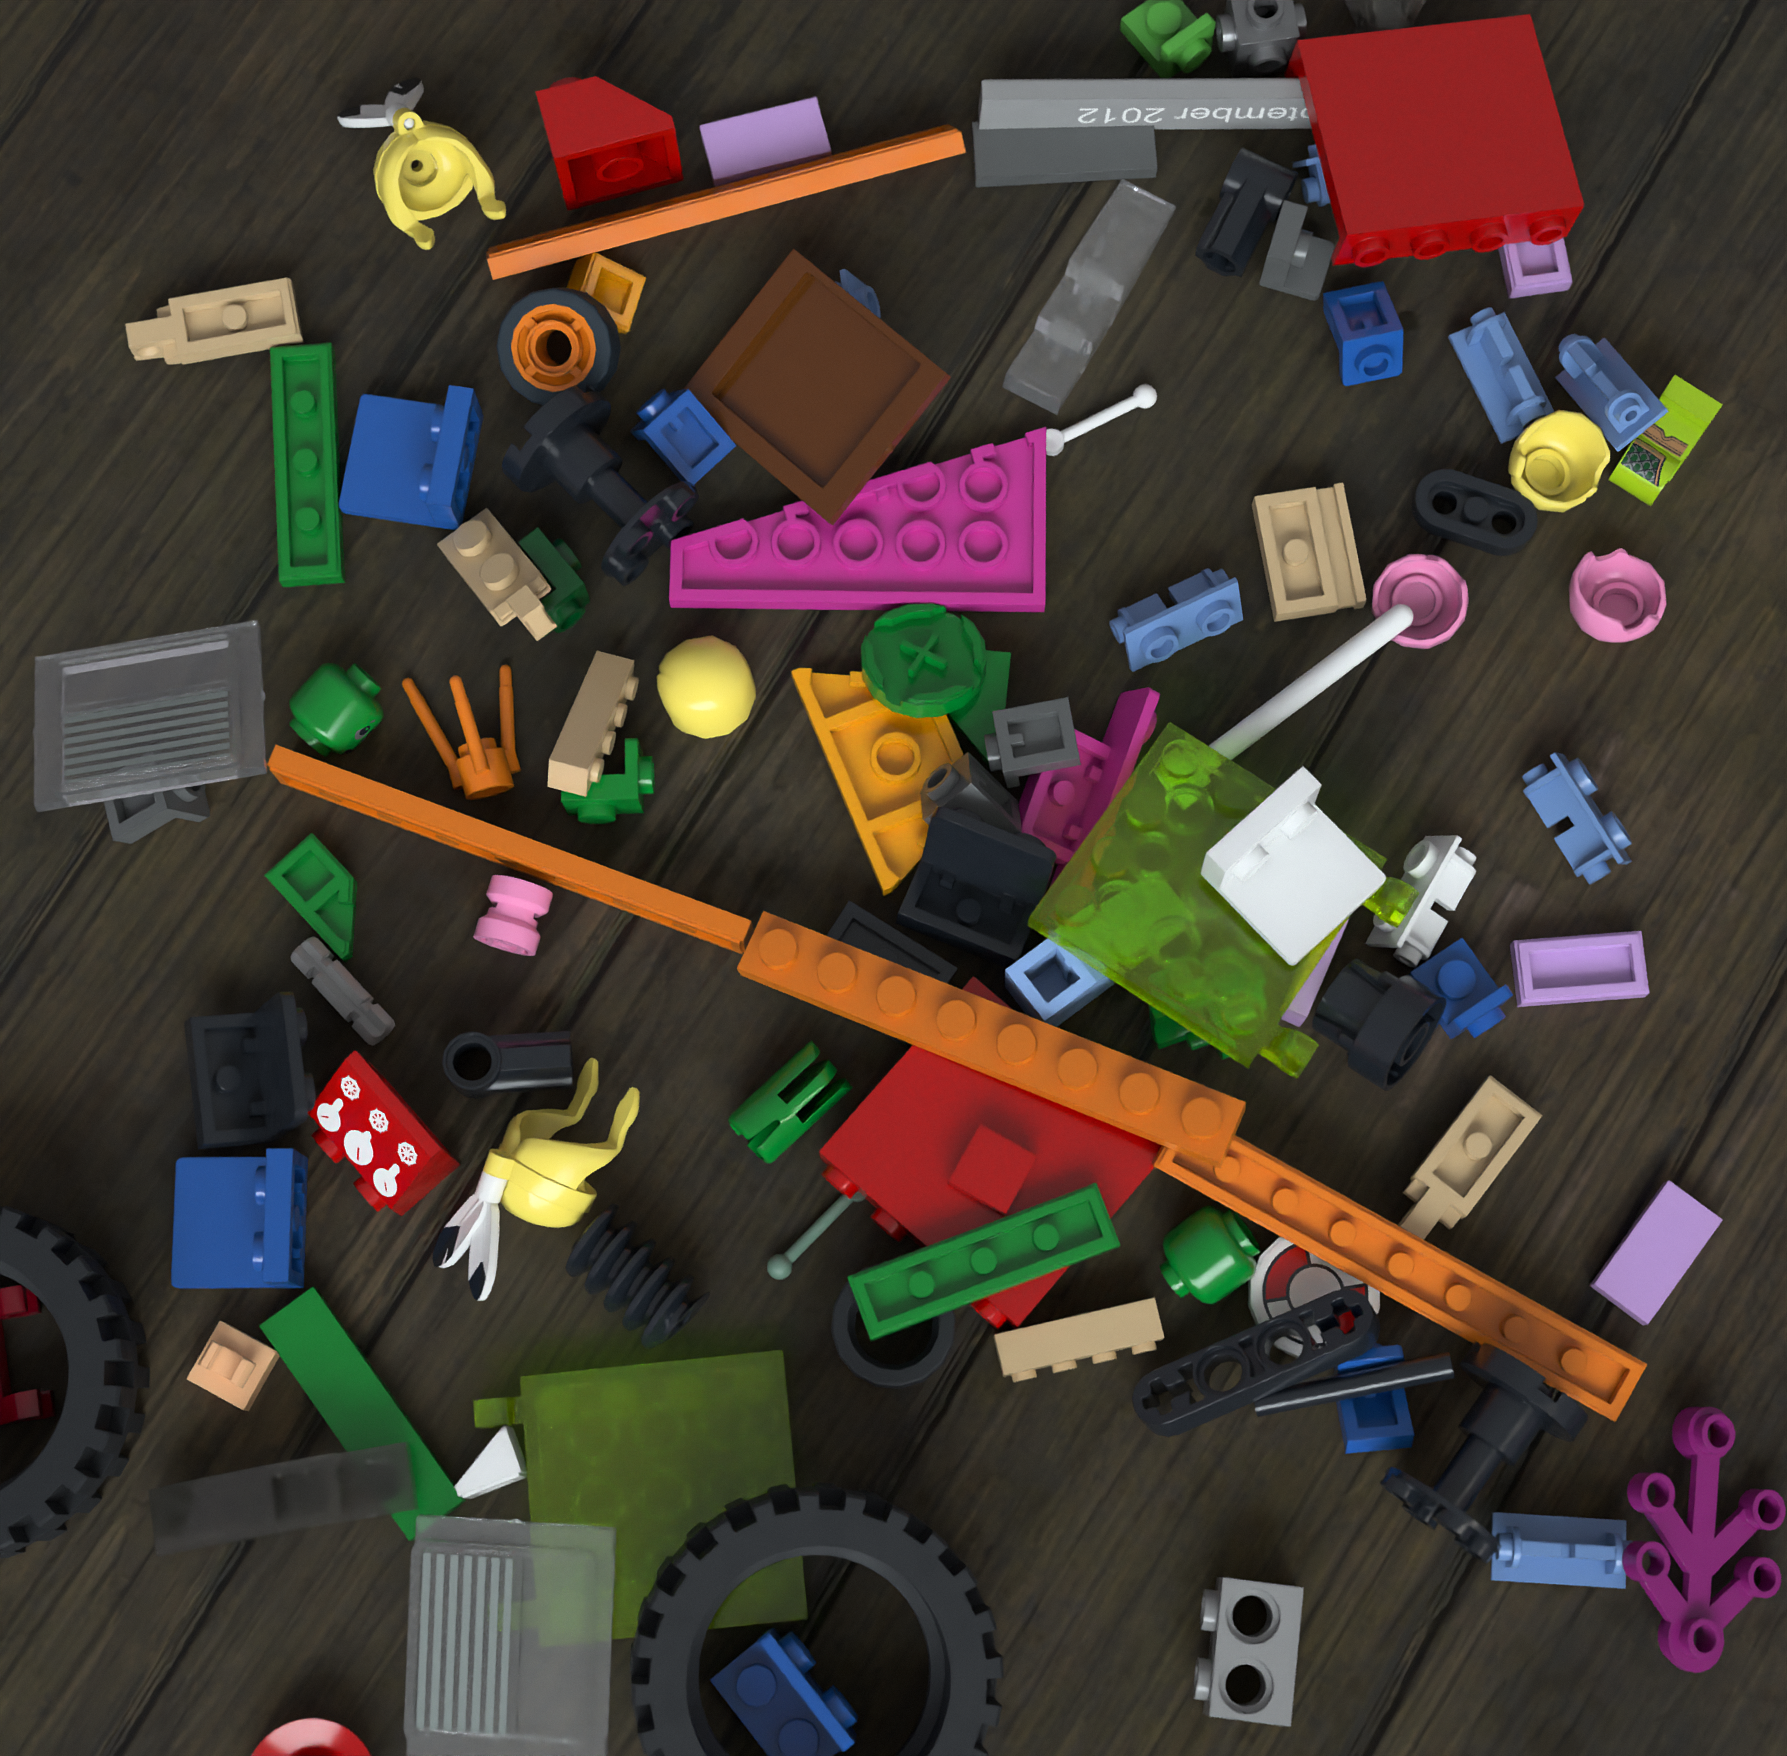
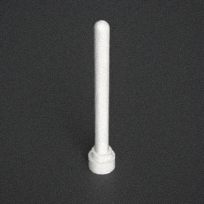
(1314, 681)

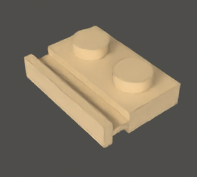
(1308, 552)

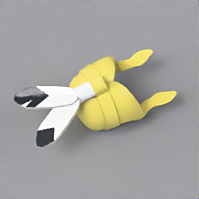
(445, 169)
(533, 1180)

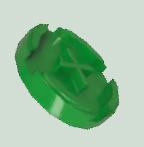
(923, 660)

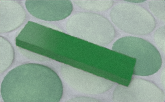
(307, 465)
(983, 1261)
(355, 1397)

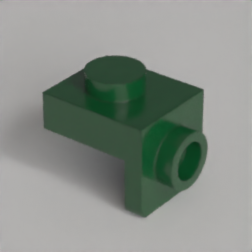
(558, 568)

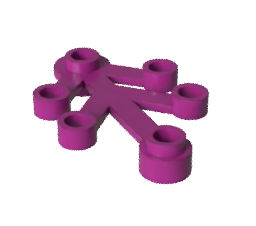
(1698, 1546)

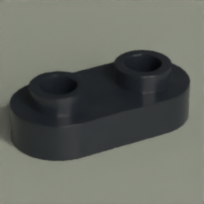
(1474, 507)

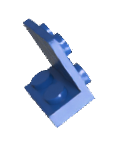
(412, 459)
(240, 1221)
(783, 1701)

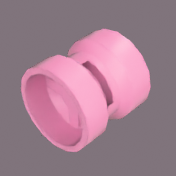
(511, 922)

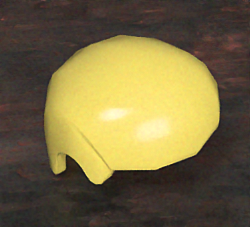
(1558, 460)
(706, 687)

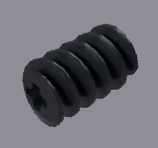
(633, 1279)

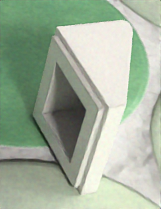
(495, 1467)

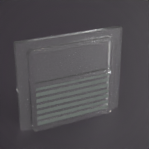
(148, 716)
(509, 1638)

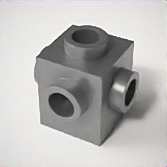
(1260, 35)

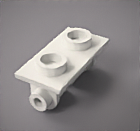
(1440, 874)

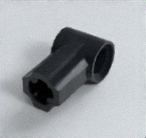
(1248, 203)
(517, 1063)

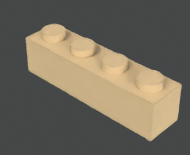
(591, 724)
(1079, 1337)

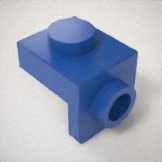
(1376, 1419)

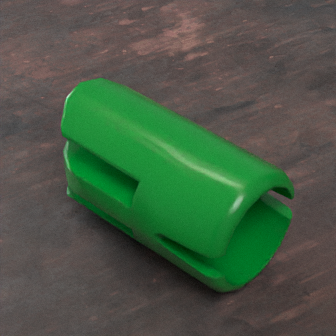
(772, 1118)

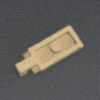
(219, 324)
(499, 573)
(1467, 1157)

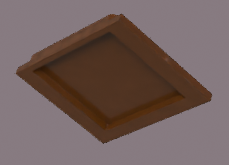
(815, 386)

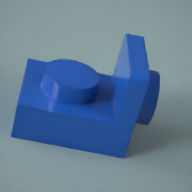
(1365, 333)
(682, 433)
(1469, 991)

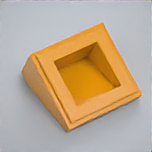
(610, 285)

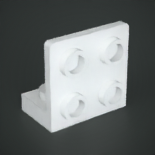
(1291, 870)

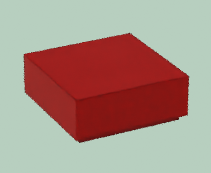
(992, 1169)

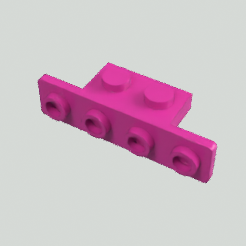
(1069, 801)

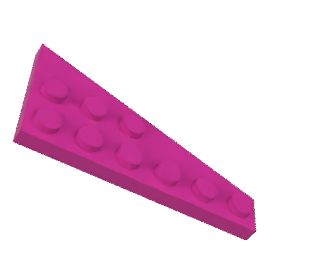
(923, 535)

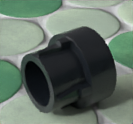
(1379, 1021)

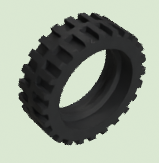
(100, 1379)
(804, 1523)

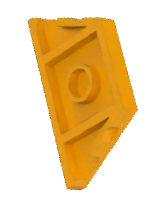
(877, 765)

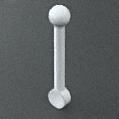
(1143, 397)

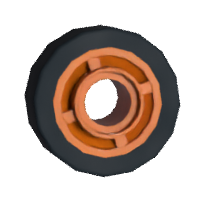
(525, 336)

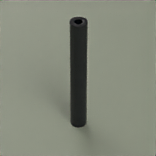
(1358, 1383)

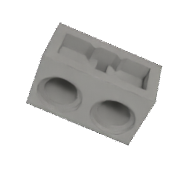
(1269, 1651)

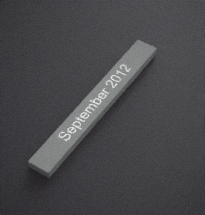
(1140, 102)

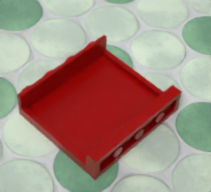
(1437, 139)
(919, 1123)

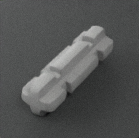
(342, 991)

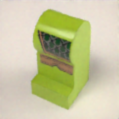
(1665, 445)

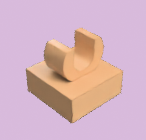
(233, 1366)

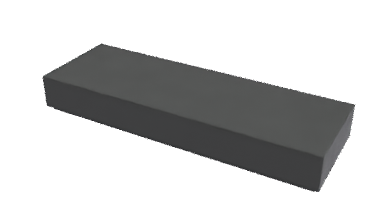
(1062, 154)

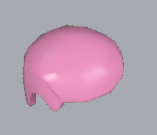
(1431, 591)
(1616, 596)

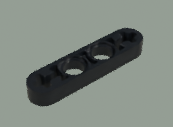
(1259, 1374)

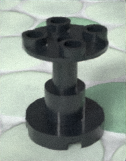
(571, 452)
(1497, 1430)

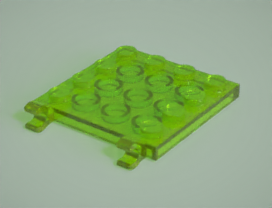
(1162, 931)
(656, 1457)

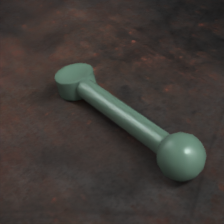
(780, 1265)

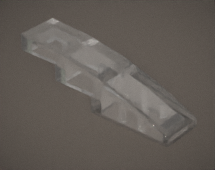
(1088, 296)

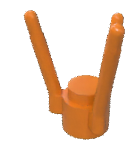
(482, 766)

